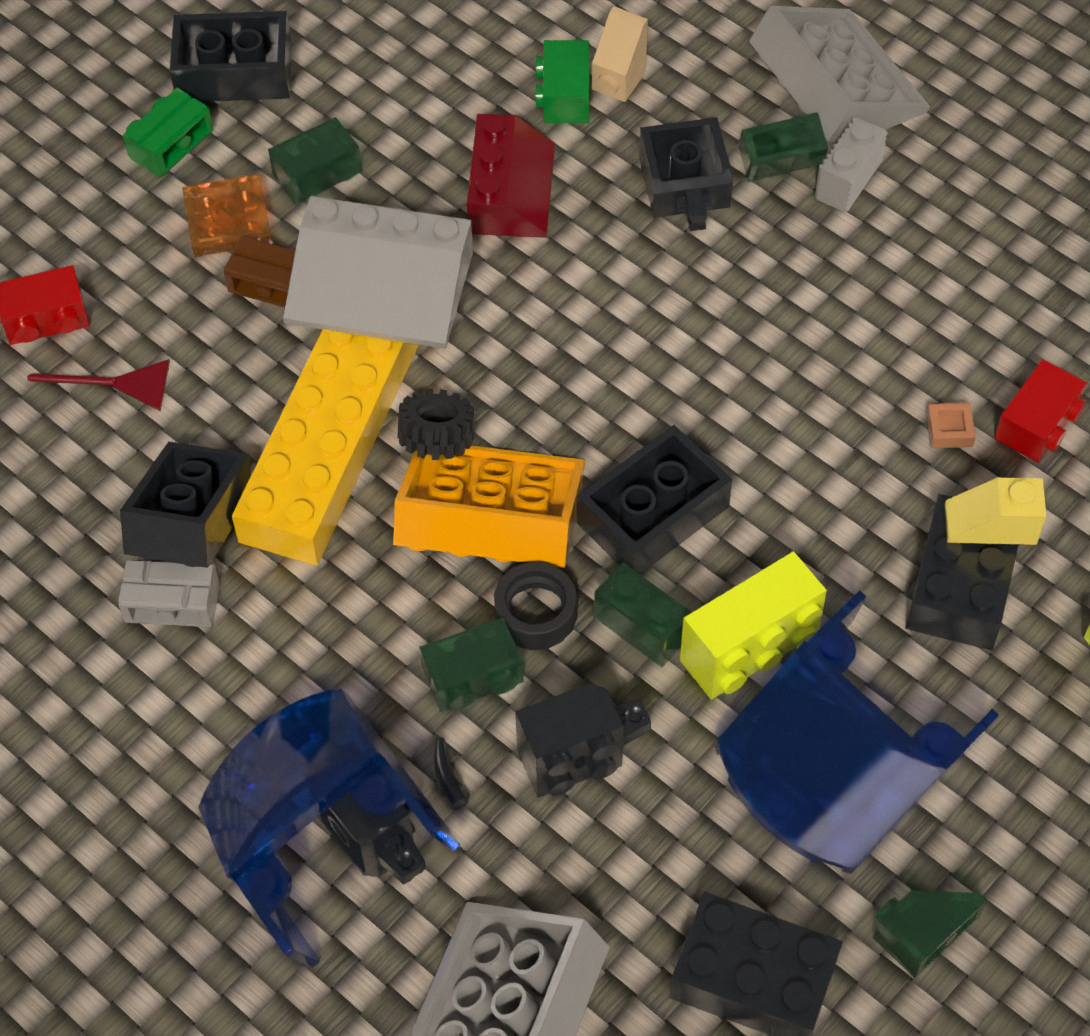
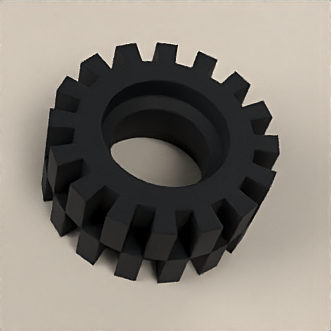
(435, 424)

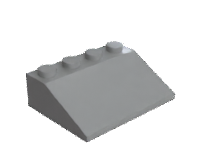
(835, 68)
(378, 271)
(513, 975)

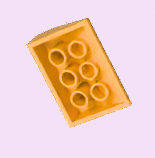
(490, 505)

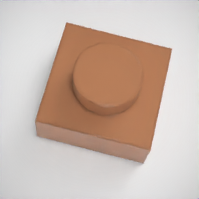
(950, 425)

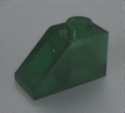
(925, 925)

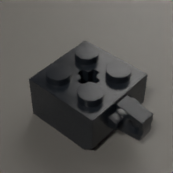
(686, 169)
(576, 737)
(375, 841)

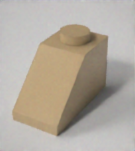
(620, 54)

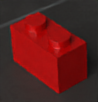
(42, 305)
(1041, 411)

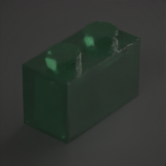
(783, 147)
(315, 160)
(640, 614)
(472, 665)

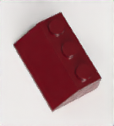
(509, 178)

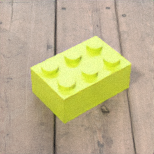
(752, 626)

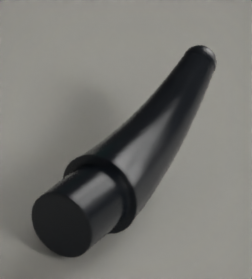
(446, 778)

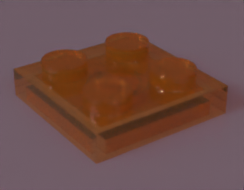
(224, 212)

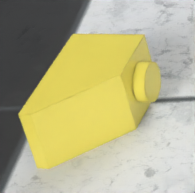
(997, 513)

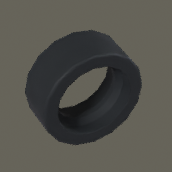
(537, 576)

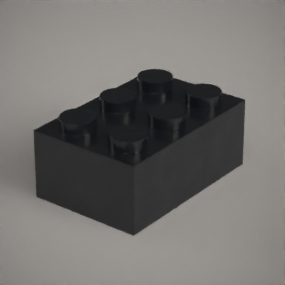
(231, 56)
(654, 500)
(184, 504)
(961, 587)
(754, 968)

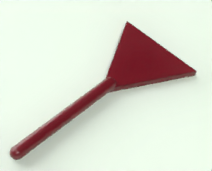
(142, 384)

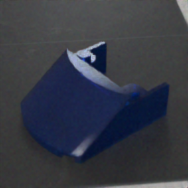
(826, 761)
(283, 781)

